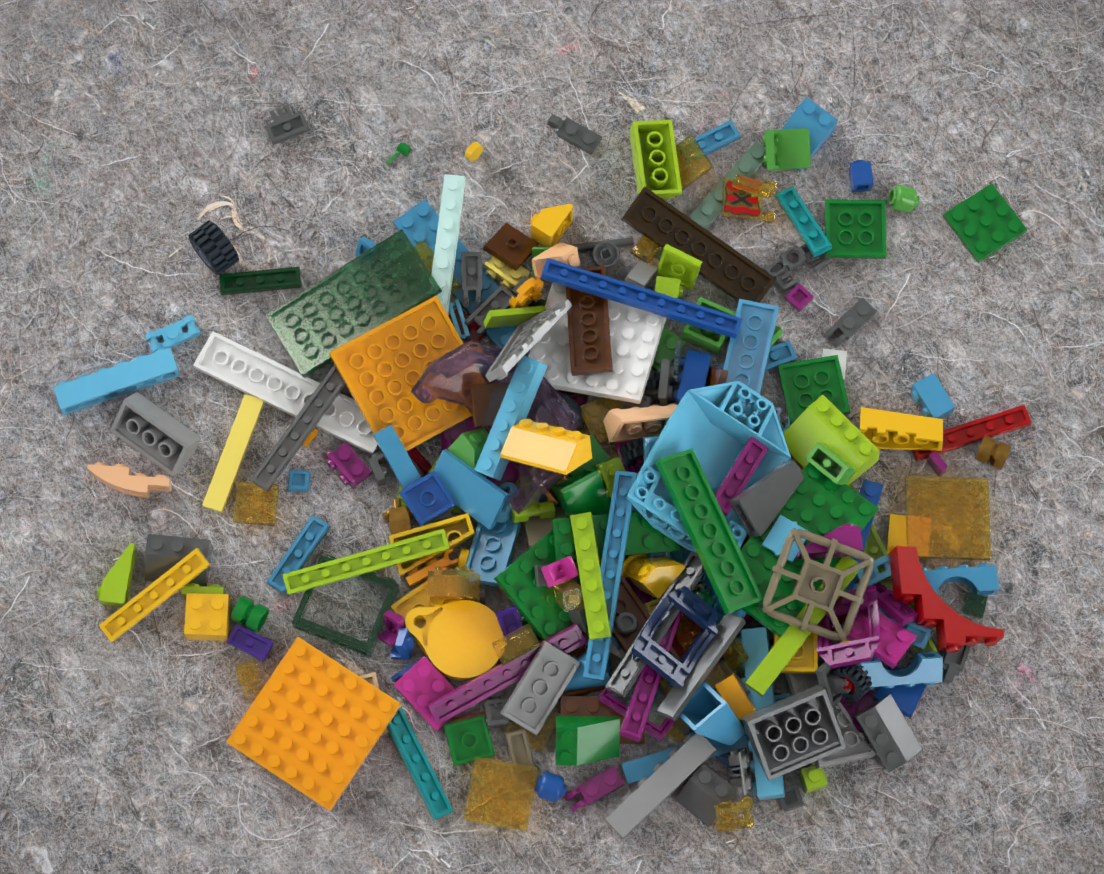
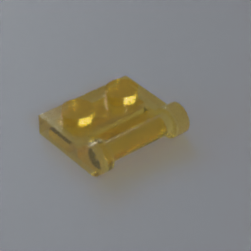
(727, 817)

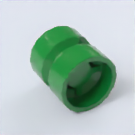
(251, 614)

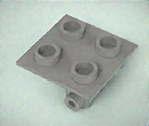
(741, 758)

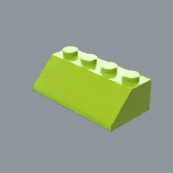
(655, 157)

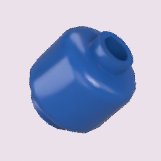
(550, 786)

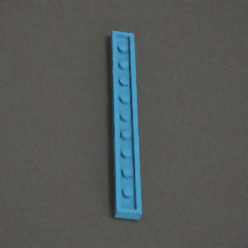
(611, 570)

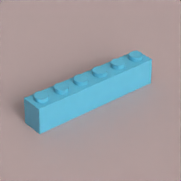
(116, 381)
(512, 410)

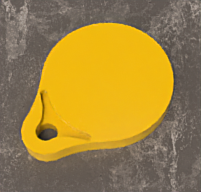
(457, 637)

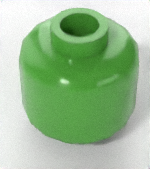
(903, 198)

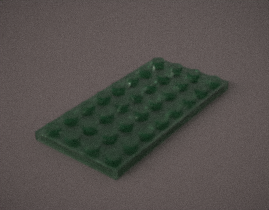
(352, 301)

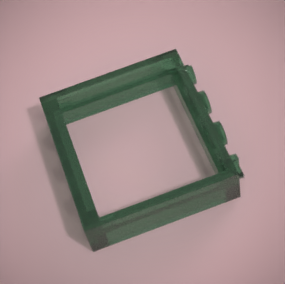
(337, 637)

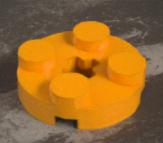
(528, 292)

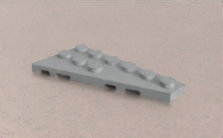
(524, 338)

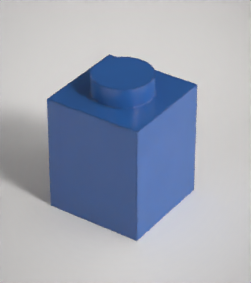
(861, 176)

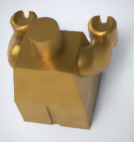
(398, 517)

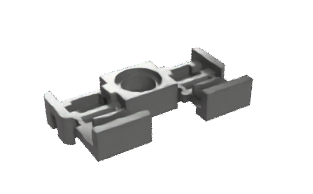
(782, 273)

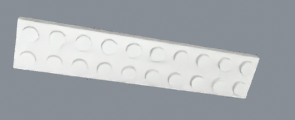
(281, 388)

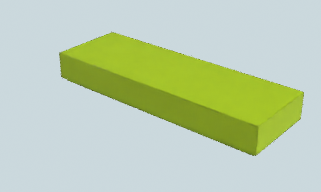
(511, 316)

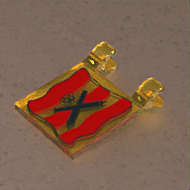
(743, 204)

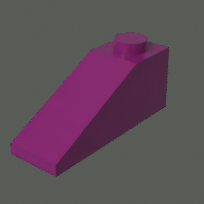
(846, 534)

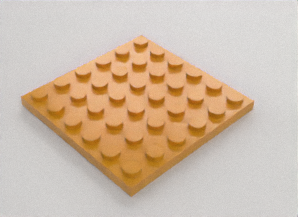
(389, 362)
(314, 723)

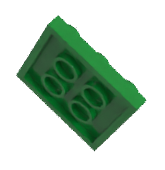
(984, 223)
(856, 228)
(808, 380)

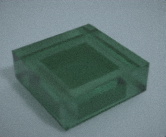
(974, 605)

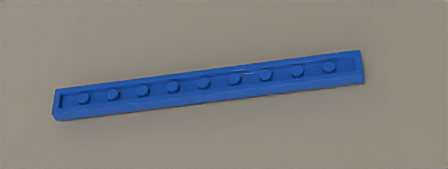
(641, 298)

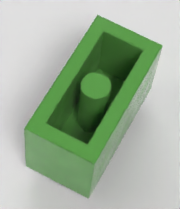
(830, 463)

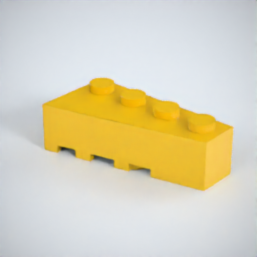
(901, 430)

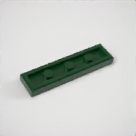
(260, 281)

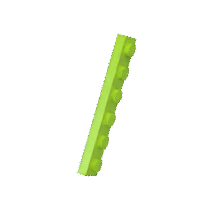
(590, 576)

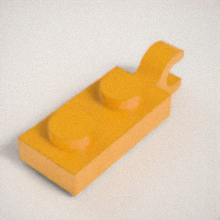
(417, 576)

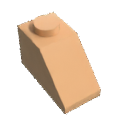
(560, 252)

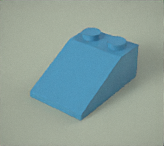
(816, 119)

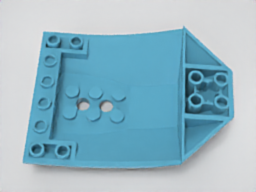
(717, 427)

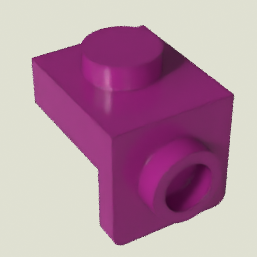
(393, 623)

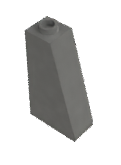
(765, 498)

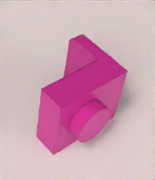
(559, 571)

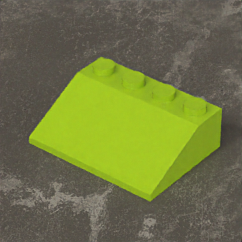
(827, 425)

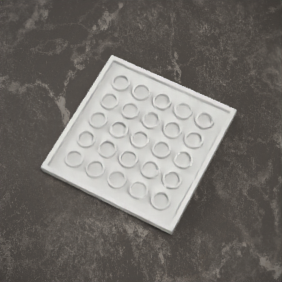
(633, 349)

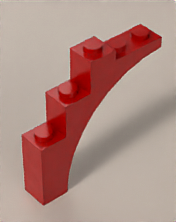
(951, 628)

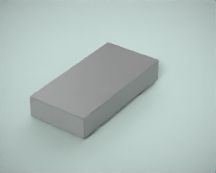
(641, 274)

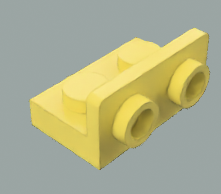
(503, 273)

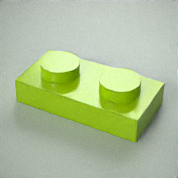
(196, 588)

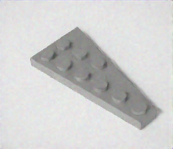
(855, 742)

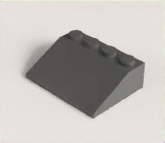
(794, 732)

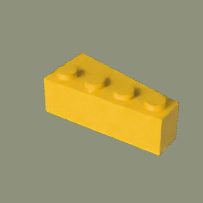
(457, 530)

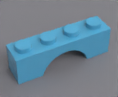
(980, 579)
(924, 668)

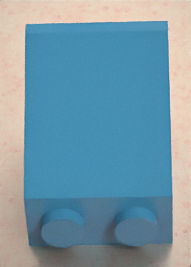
(712, 716)

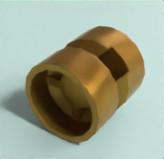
(993, 452)

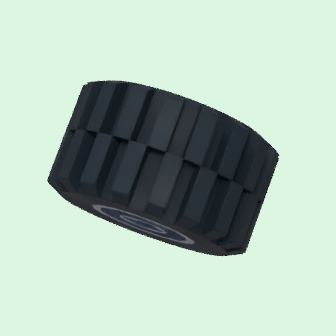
(213, 247)

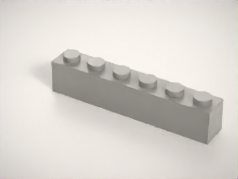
(659, 785)

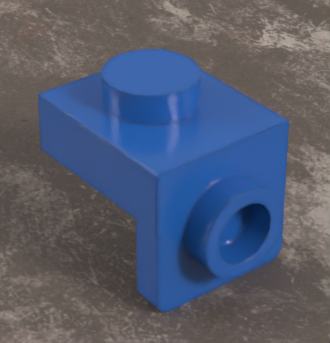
(403, 646)

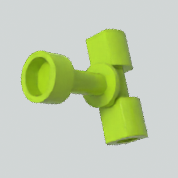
(543, 509)

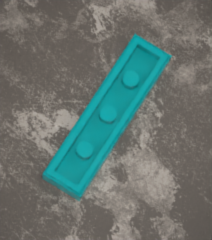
(803, 221)

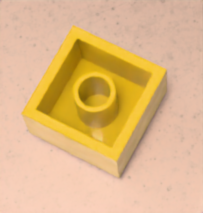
(207, 617)

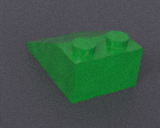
(586, 739)

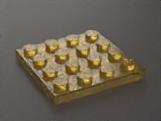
(948, 517)

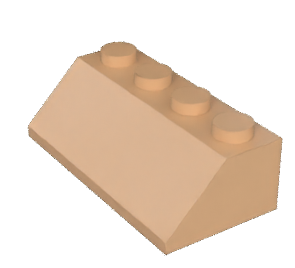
(637, 422)

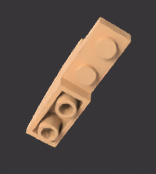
(121, 479)

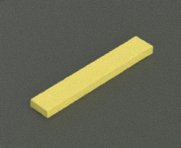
(233, 453)

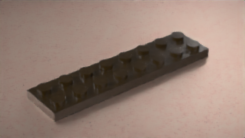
(720, 262)

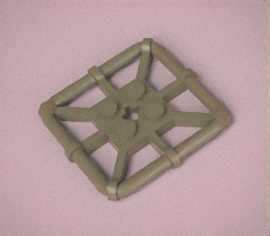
(805, 590)

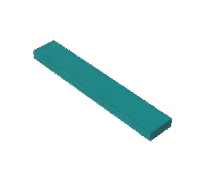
(419, 766)

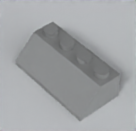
(154, 433)

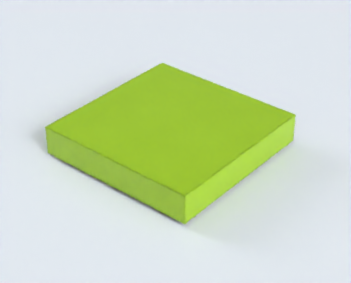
(679, 266)

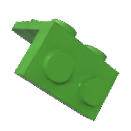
(787, 149)

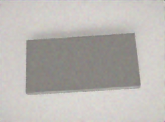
(540, 687)

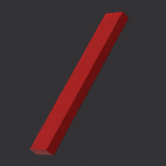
(976, 430)

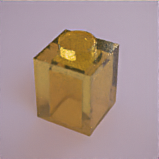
(568, 595)

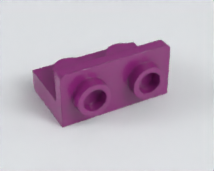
(349, 465)

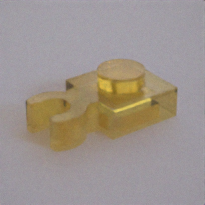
(248, 676)

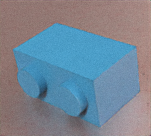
(932, 397)

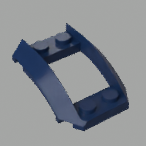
(657, 657)

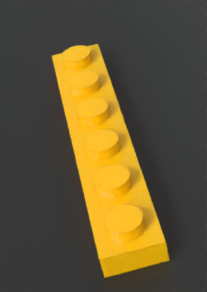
(154, 595)

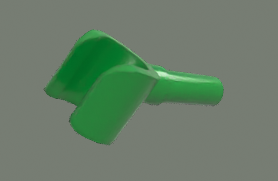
(403, 149)

